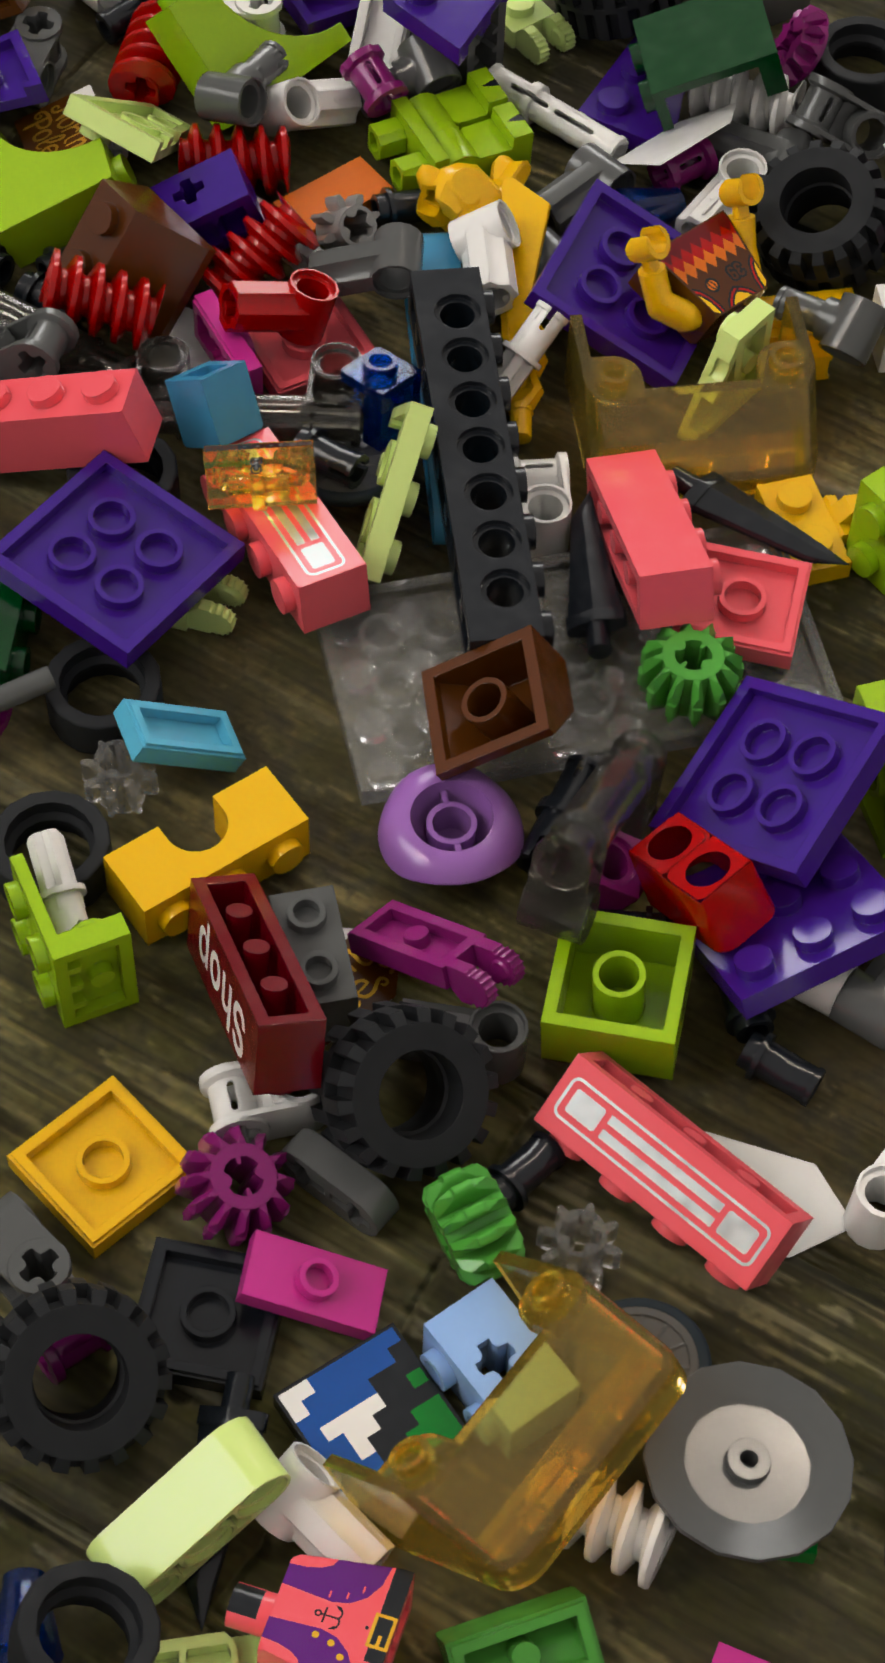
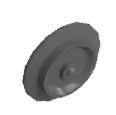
(750, 1463)

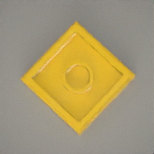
(101, 1166)

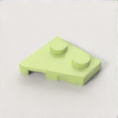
(739, 343)

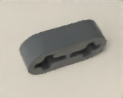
(339, 1182)

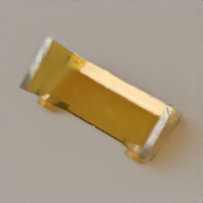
(736, 428)
(537, 1448)

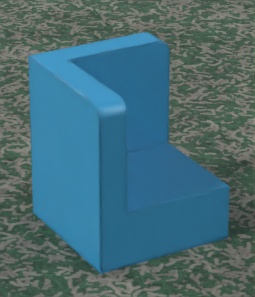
(214, 403)

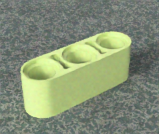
(193, 1509)

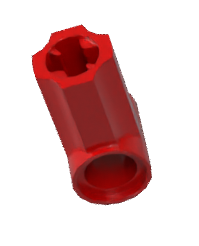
(292, 308)

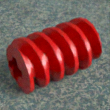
(141, 66)
(258, 157)
(262, 247)
(101, 300)

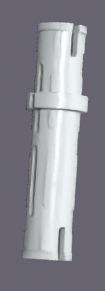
(555, 116)

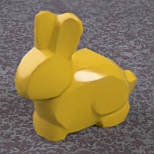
(463, 188)

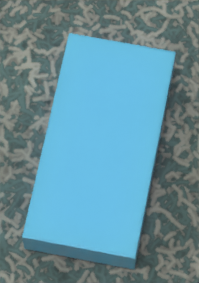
(178, 735)

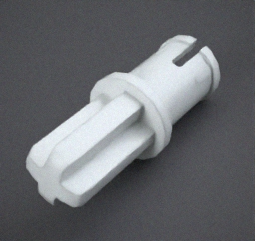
(529, 345)
(57, 879)

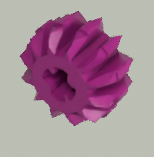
(211, 1175)

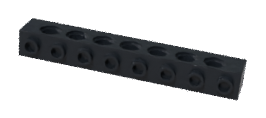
(473, 458)

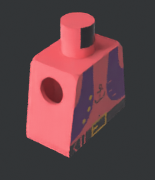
(326, 1612)

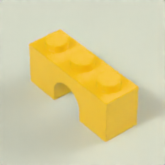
(259, 833)

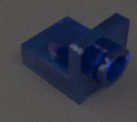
(385, 385)

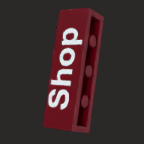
(256, 984)

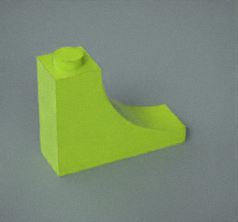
(213, 37)
(49, 192)

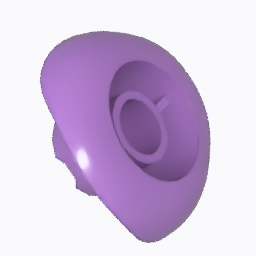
(449, 828)

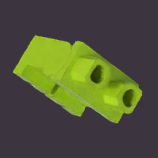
(451, 127)

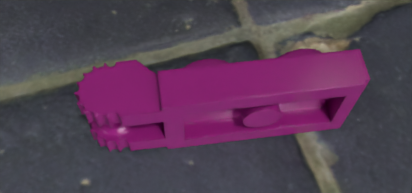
(437, 952)

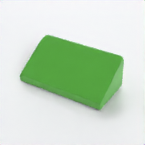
(535, 1631)

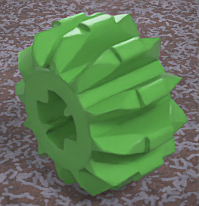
(689, 673)
(472, 1222)

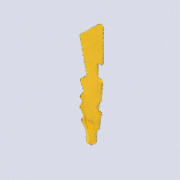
(532, 219)

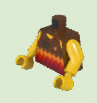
(705, 270)

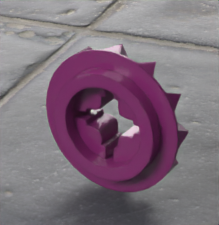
(802, 42)

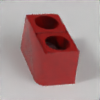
(733, 906)

